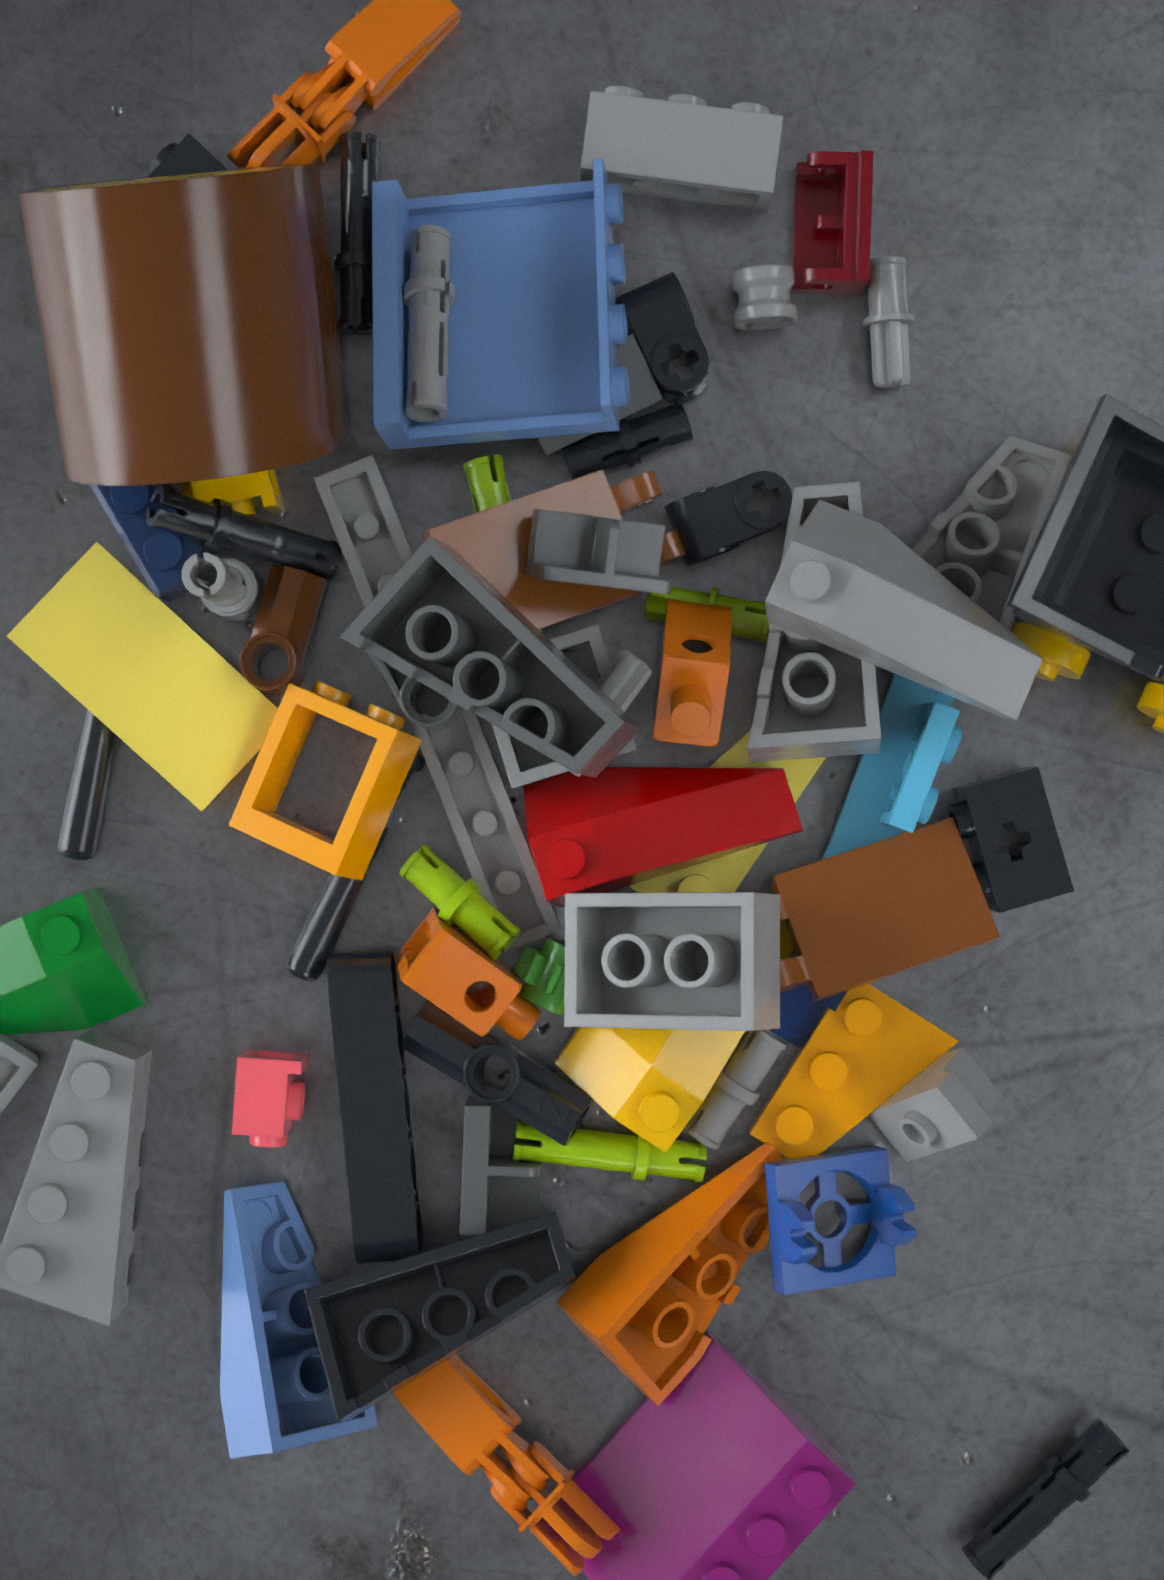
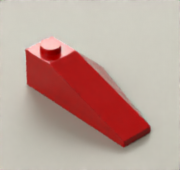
(649, 823)

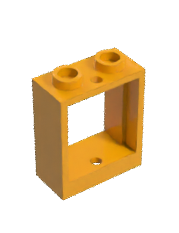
(373, 798)

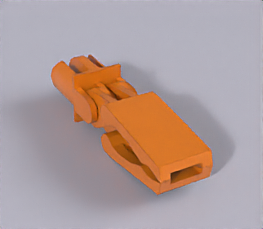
(367, 54)
(470, 1423)

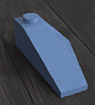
(270, 1356)

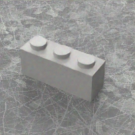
(683, 147)

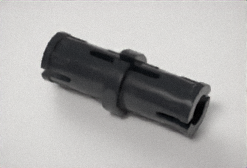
(634, 440)

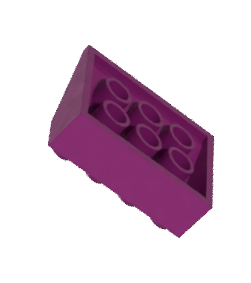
(711, 1480)

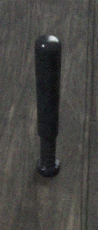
(87, 791)
(331, 912)

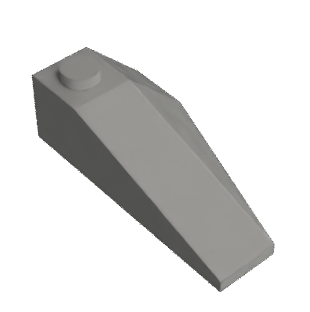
(884, 604)

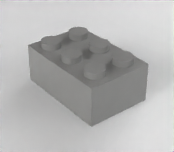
(672, 961)

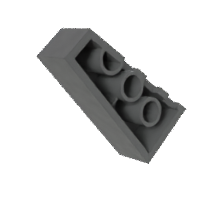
(480, 652)

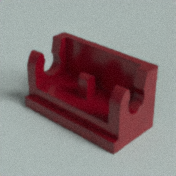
(833, 223)

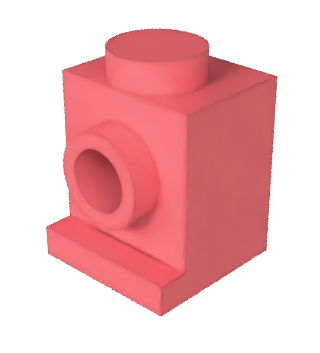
(268, 1095)

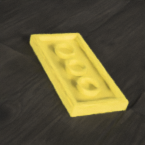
(146, 676)

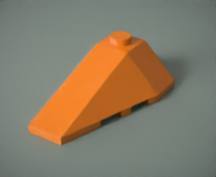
(664, 1282)

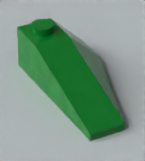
(65, 968)

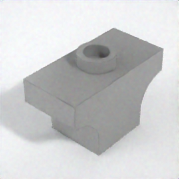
(939, 1107)

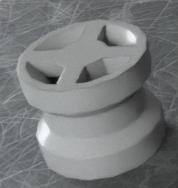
(763, 297)

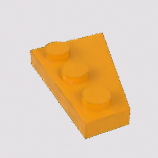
(847, 1071)

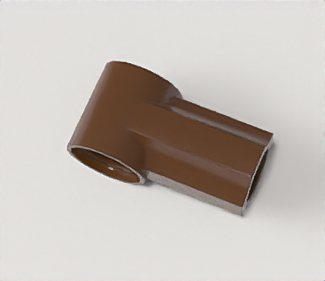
(284, 623)

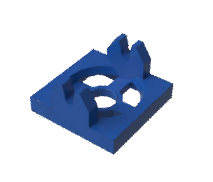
(792, 1219)

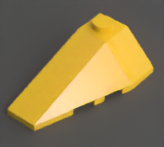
(651, 1075)

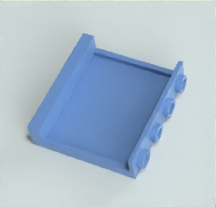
(528, 318)

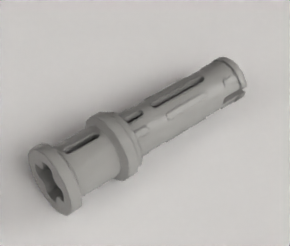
(219, 591)

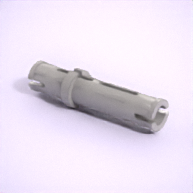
(429, 300)

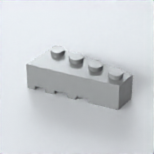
(810, 694)
(78, 1198)

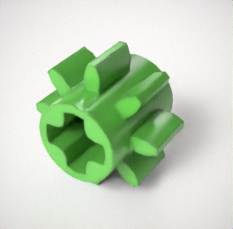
(544, 975)

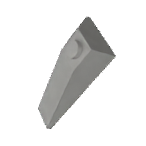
(995, 523)

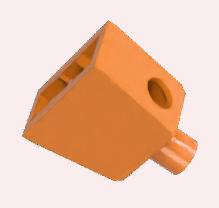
(690, 683)
(445, 961)

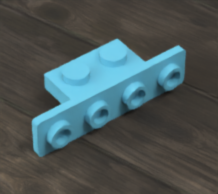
(894, 786)

